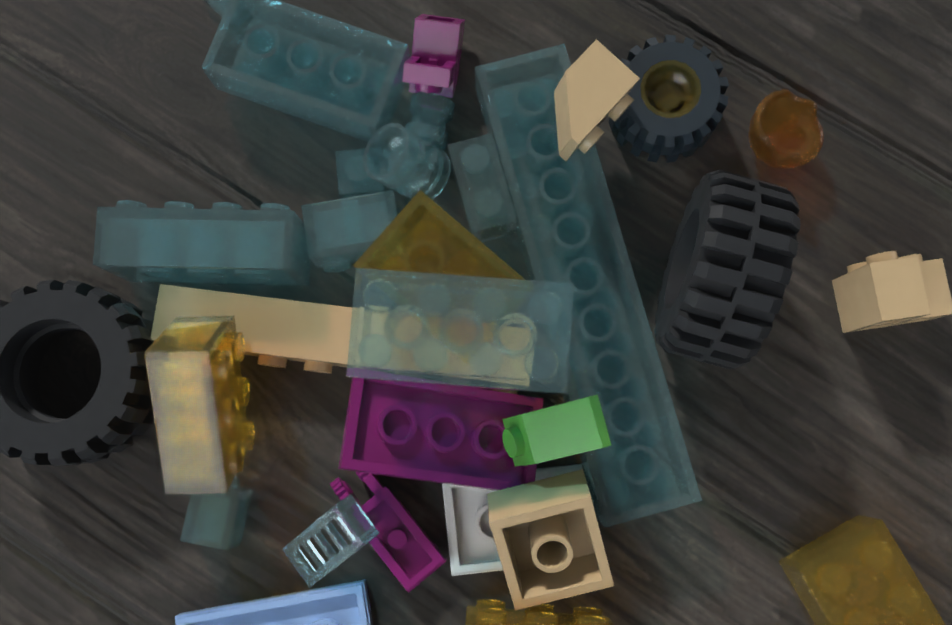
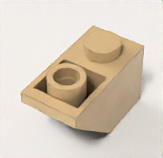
(588, 94)

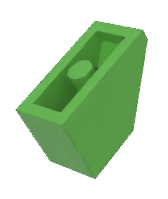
(556, 431)

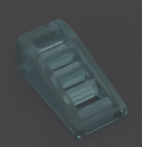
(354, 525)

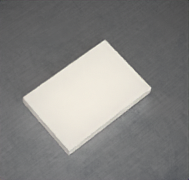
(468, 526)

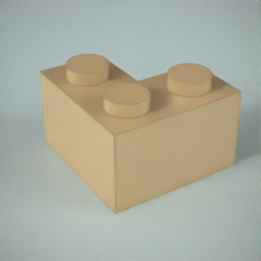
(891, 292)

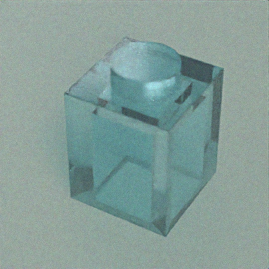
(217, 518)

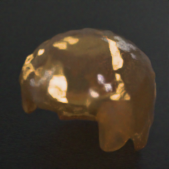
(785, 130)

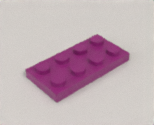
(433, 433)

